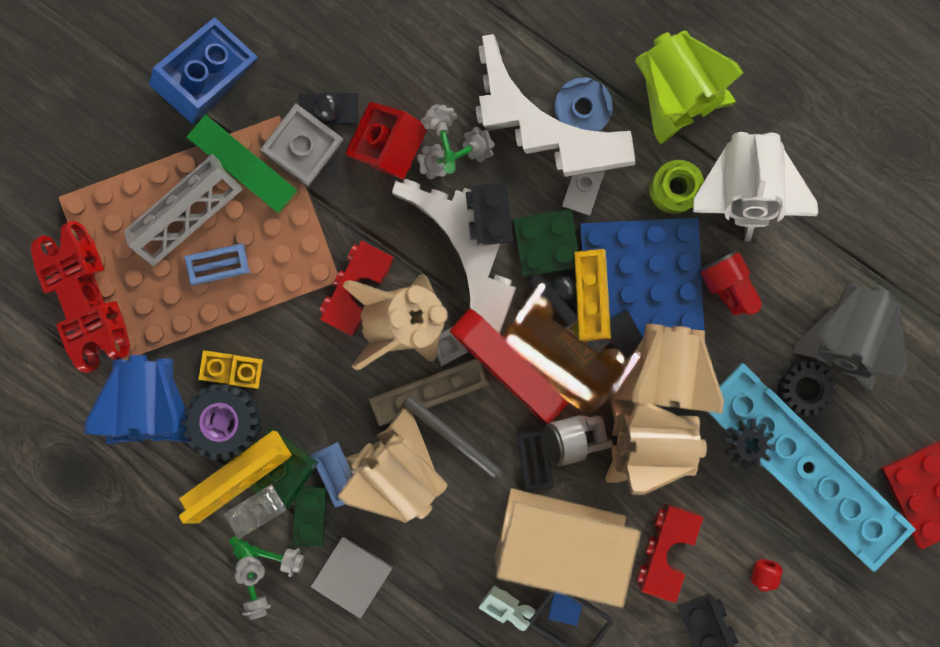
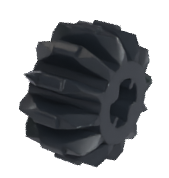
(738, 448)

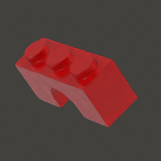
(365, 263)
(673, 527)

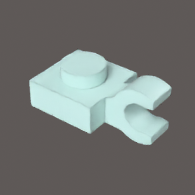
(504, 607)

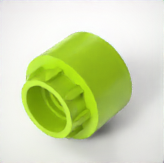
(660, 190)

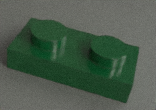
(310, 516)

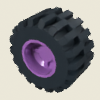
(222, 421)

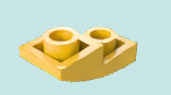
(230, 369)

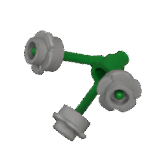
(250, 571)

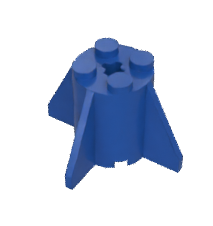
(138, 403)

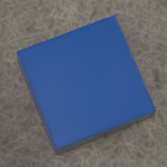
(564, 609)

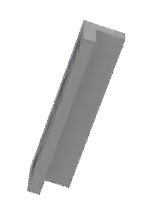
(174, 203)

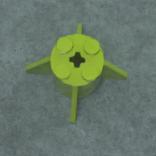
(684, 81)

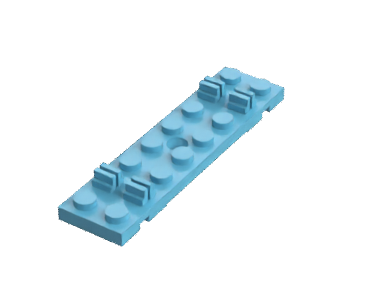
(832, 488)

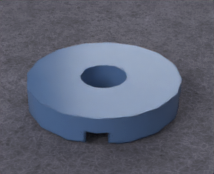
(587, 90)

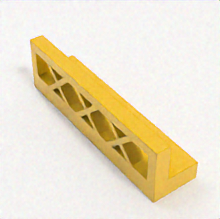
(234, 478)

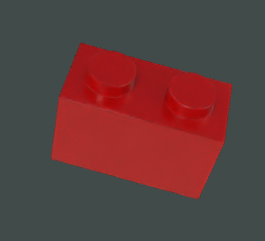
(387, 140)

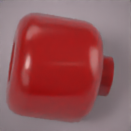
(766, 575)

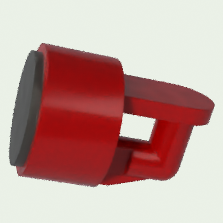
(730, 280)

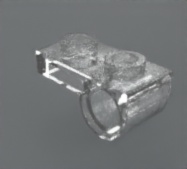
(255, 511)

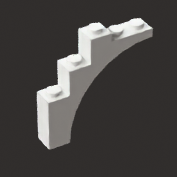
(507, 107)
(487, 295)

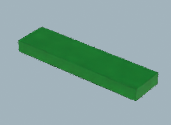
(242, 164)

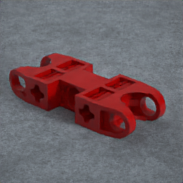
(80, 297)

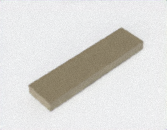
(430, 390)

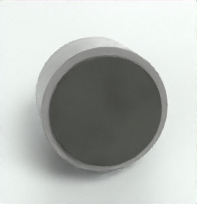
(567, 441)

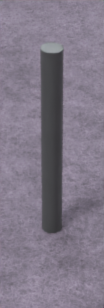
(451, 436)

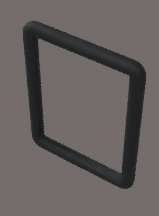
(608, 618)

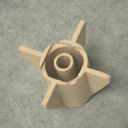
(399, 319)
(673, 371)
(653, 446)
(394, 474)

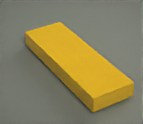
(592, 295)

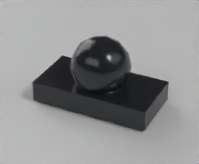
(331, 107)
(559, 294)

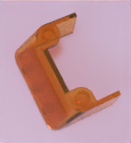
(568, 364)

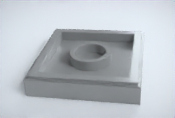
(302, 145)
(351, 577)

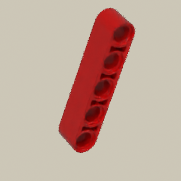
(508, 366)

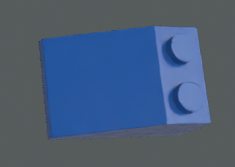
(201, 70)

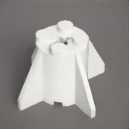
(755, 184)

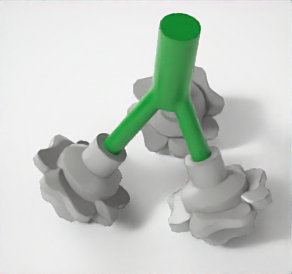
(438, 162)

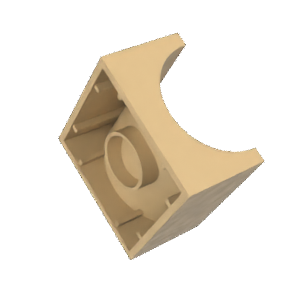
(566, 547)

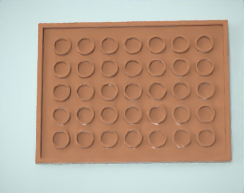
(157, 302)

